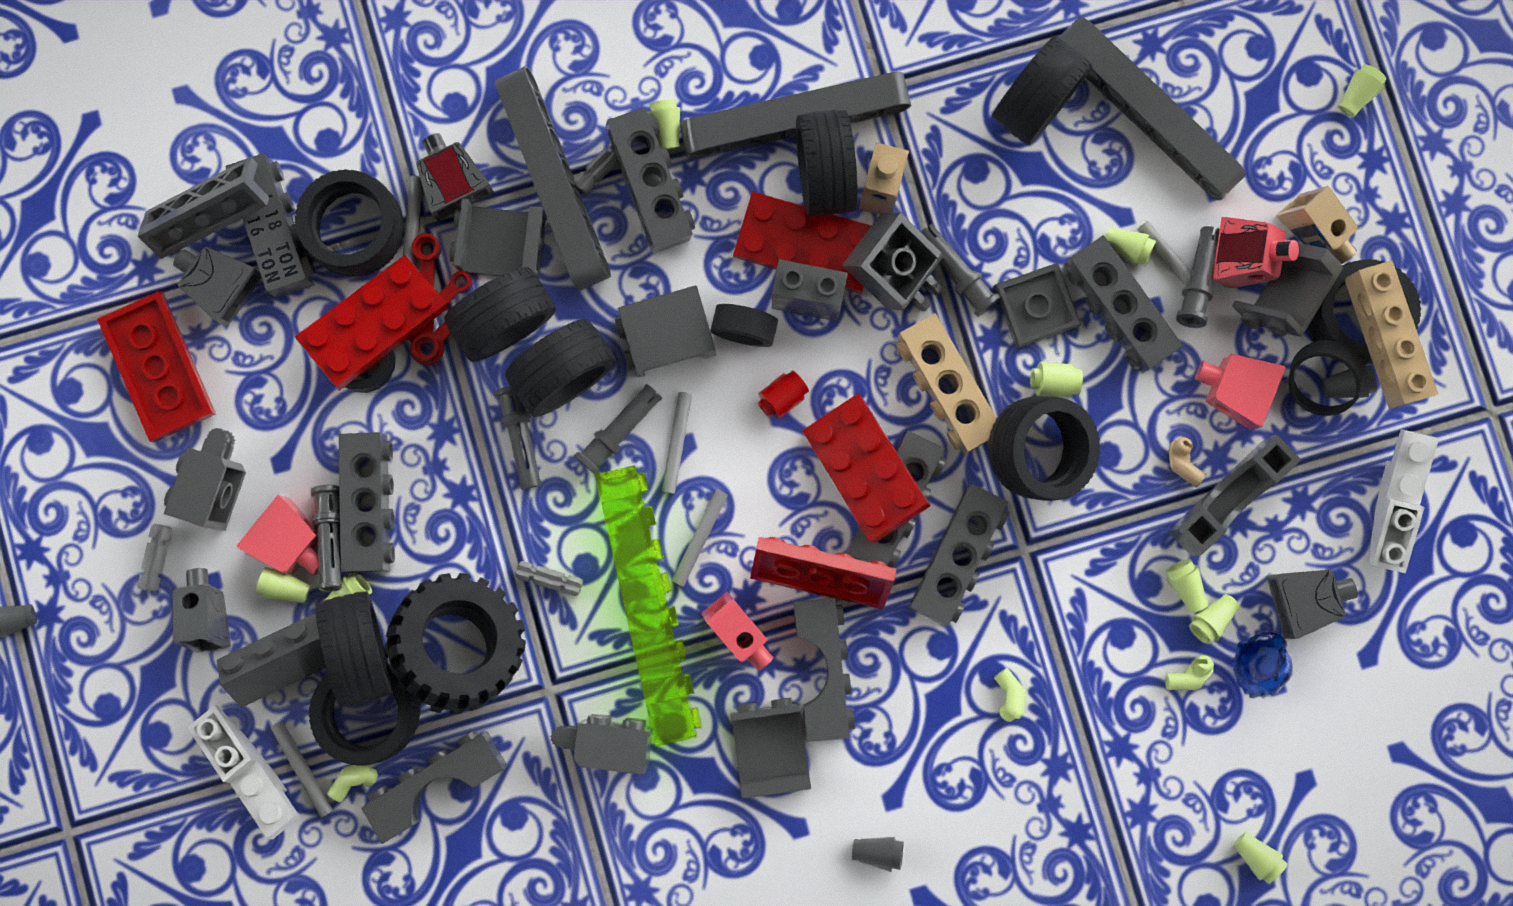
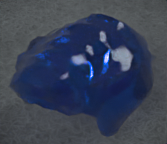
(1262, 664)

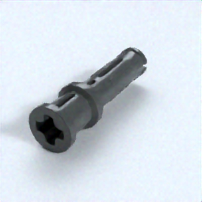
(967, 281)
(1198, 290)
(511, 419)
(608, 441)
(327, 524)

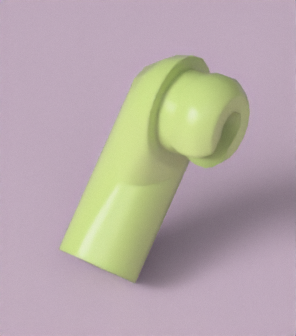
(1193, 677)
(1015, 696)
(352, 776)

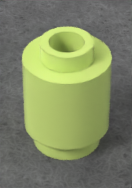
(1056, 380)

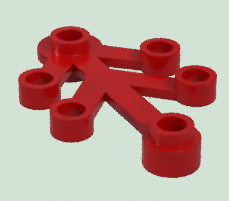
(427, 333)

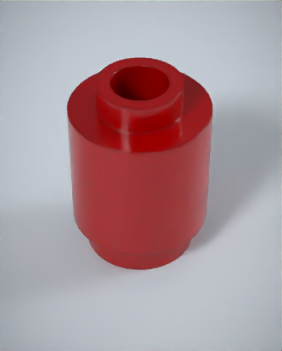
(782, 395)

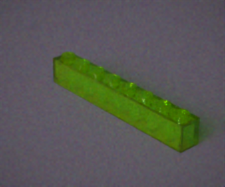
(646, 605)

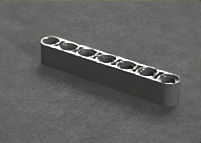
(1154, 111)
(776, 117)
(553, 178)

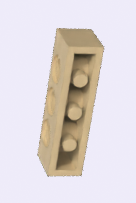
(932, 335)
(1390, 335)

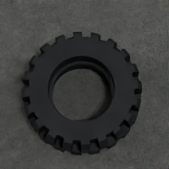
(464, 599)

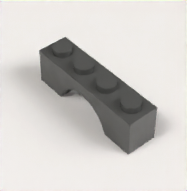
(1241, 486)
(827, 713)
(397, 809)

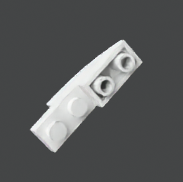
(1399, 500)
(246, 771)

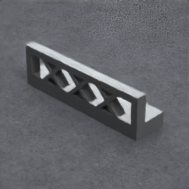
(203, 209)

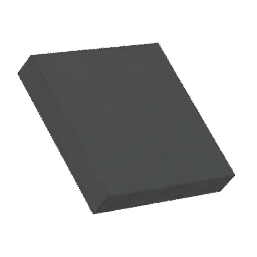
(1037, 305)

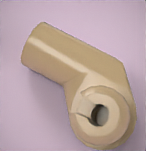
(1181, 464)

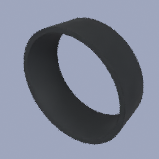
(1337, 351)

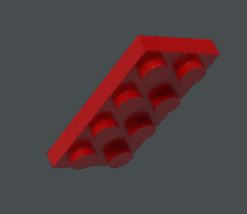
(785, 232)
(371, 322)
(156, 366)
(866, 468)
(822, 572)

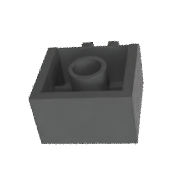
(895, 263)
(206, 483)
(607, 744)

